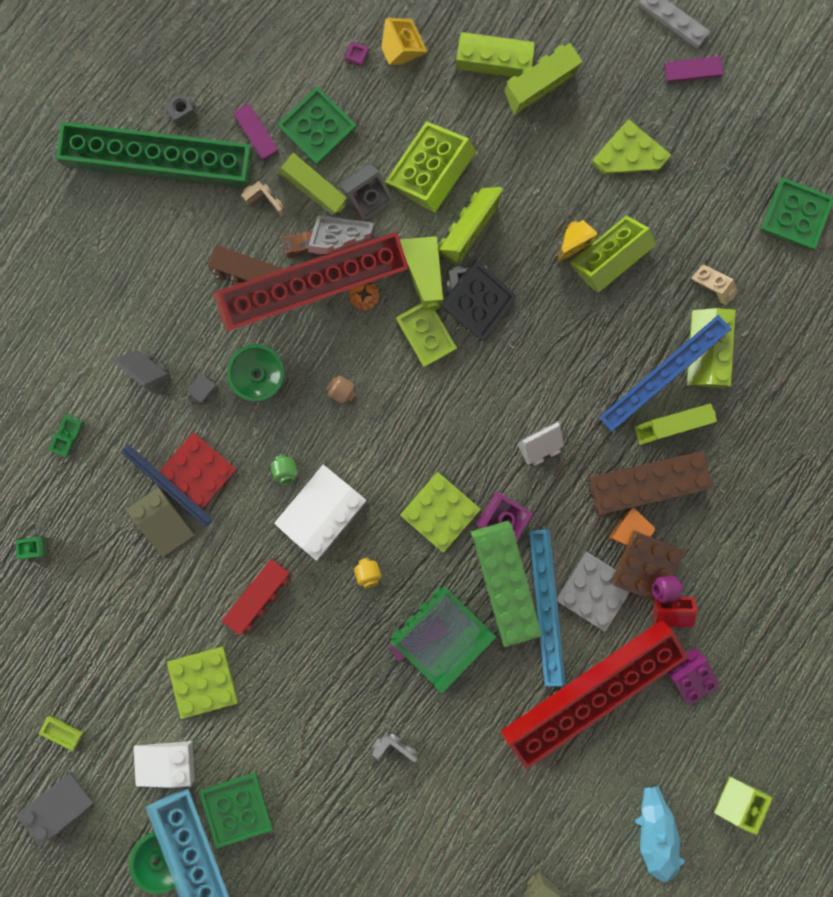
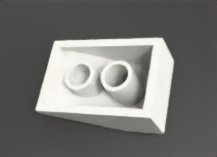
(541, 444)
(164, 764)

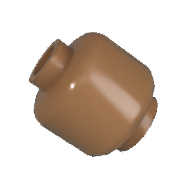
(341, 389)

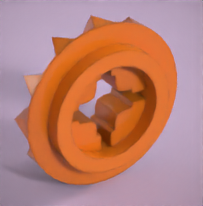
(369, 301)

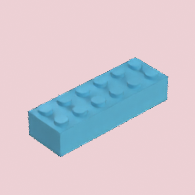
(185, 846)

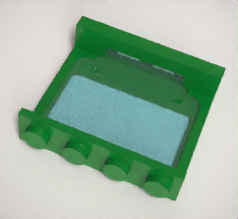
(442, 638)

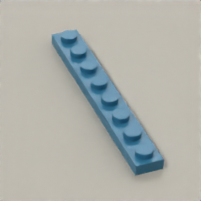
(547, 608)

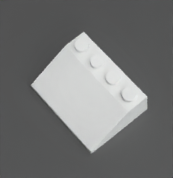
(320, 512)

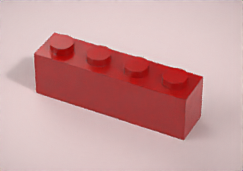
(256, 596)

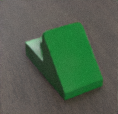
(31, 547)

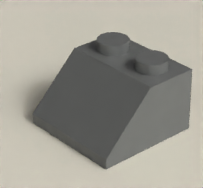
(367, 192)

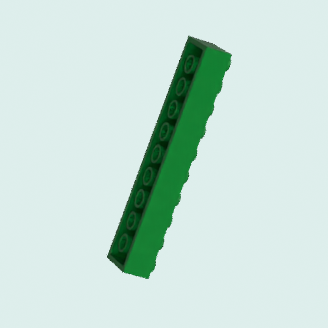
(154, 154)

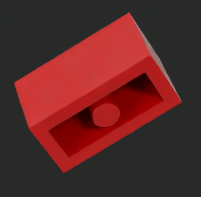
(676, 613)

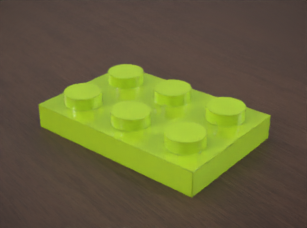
(426, 334)

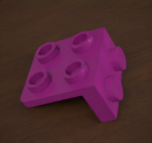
(693, 677)

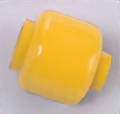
(367, 573)

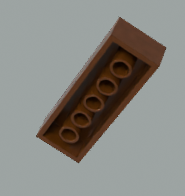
(649, 483)

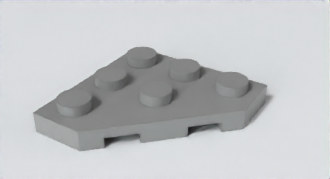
(336, 234)

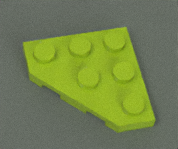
(630, 152)

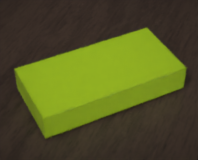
(61, 733)

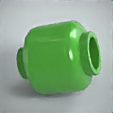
(284, 469)

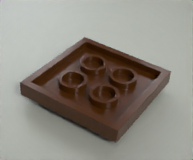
(644, 562)

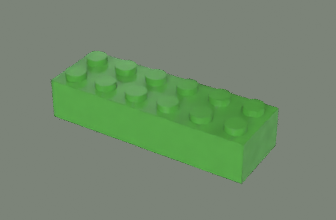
(506, 583)

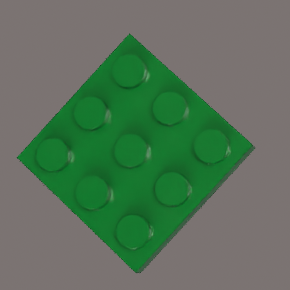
(317, 126)
(797, 214)
(236, 810)

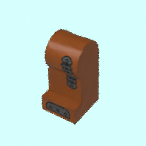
(296, 244)

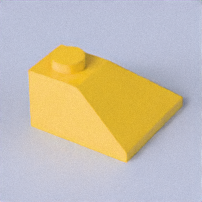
(401, 41)
(576, 238)

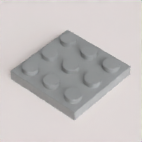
(590, 592)

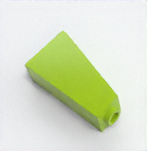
(312, 184)
(424, 269)
(675, 424)

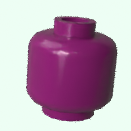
(667, 589)

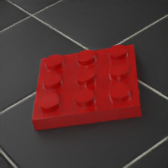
(198, 470)

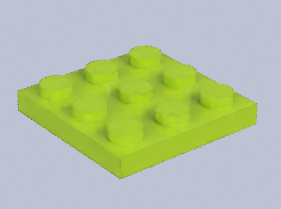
(440, 512)
(202, 682)

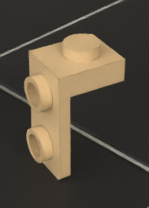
(254, 192)
(717, 282)

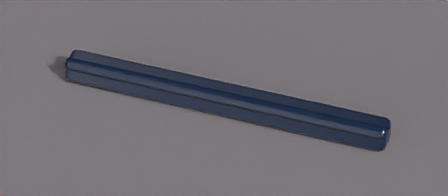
(167, 486)

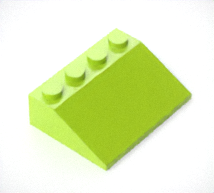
(431, 166)
(470, 224)

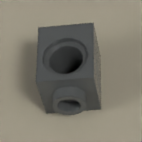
(181, 117)
(201, 389)

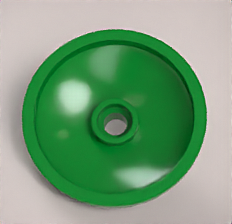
(246, 363)
(145, 875)

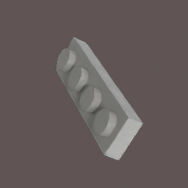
(676, 20)

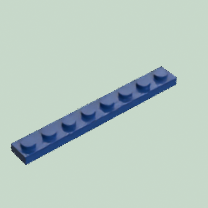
(665, 373)

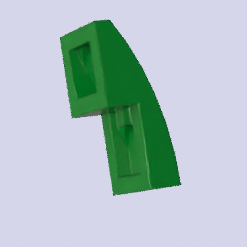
(66, 436)

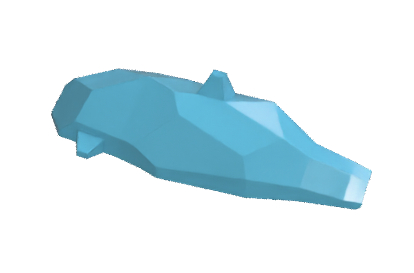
(659, 836)

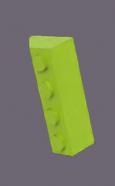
(493, 55)
(542, 78)
(613, 253)
(715, 365)

